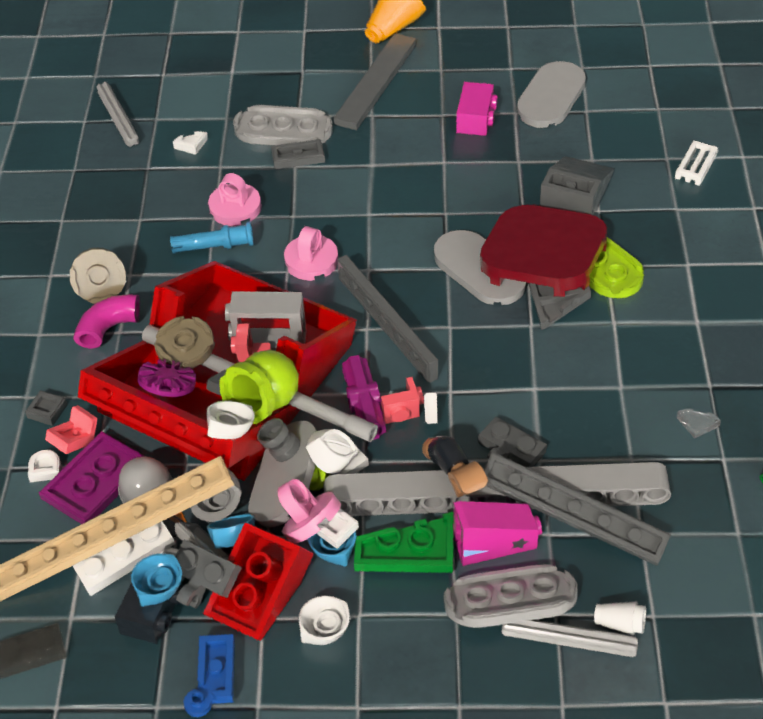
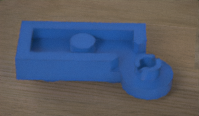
(214, 674)

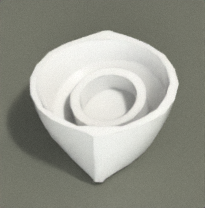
(229, 419)
(331, 450)
(323, 620)

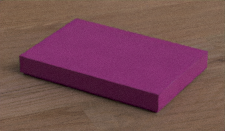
(90, 479)

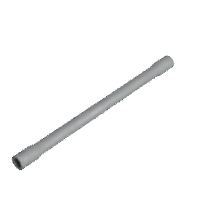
(350, 423)

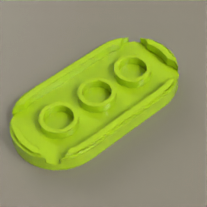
(616, 273)

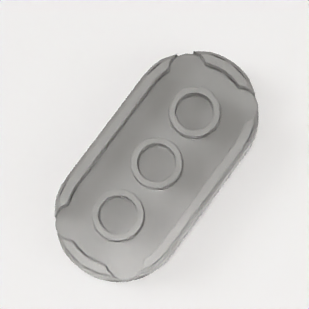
(551, 94)
(281, 125)
(459, 257)
(272, 474)
(510, 596)

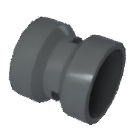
(278, 440)

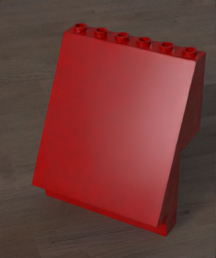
(183, 419)

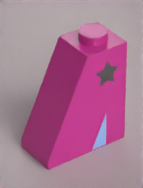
(493, 530)

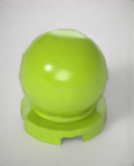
(263, 381)

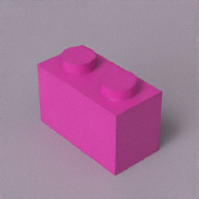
(476, 108)

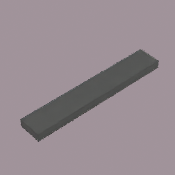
(374, 82)
(388, 319)
(576, 509)

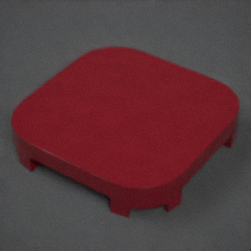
(544, 247)

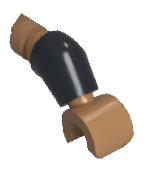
(449, 456)

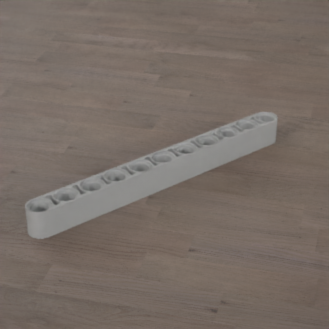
(432, 492)

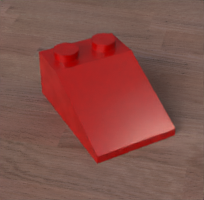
(265, 583)

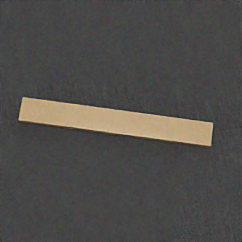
(113, 526)

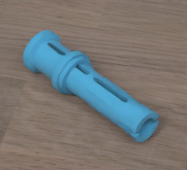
(225, 237)

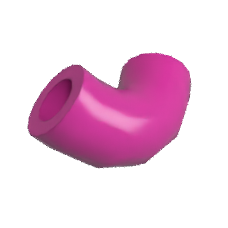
(104, 315)

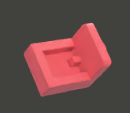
(243, 344)
(402, 405)
(74, 433)

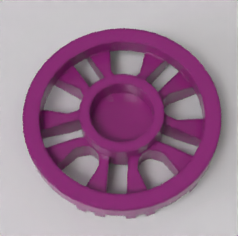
(166, 379)

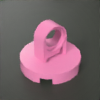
(234, 201)
(311, 255)
(305, 510)

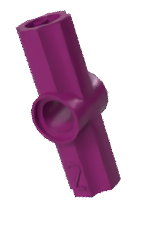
(363, 393)

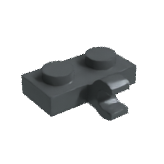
(511, 443)
(204, 571)

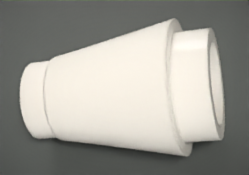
(622, 616)

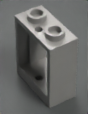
(268, 305)

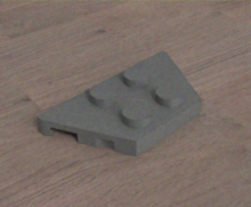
(552, 308)

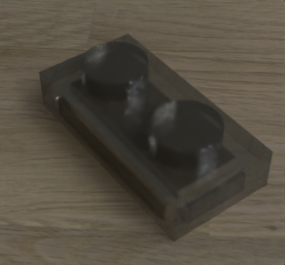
(31, 650)

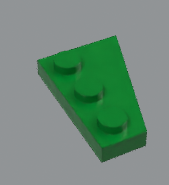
(409, 549)

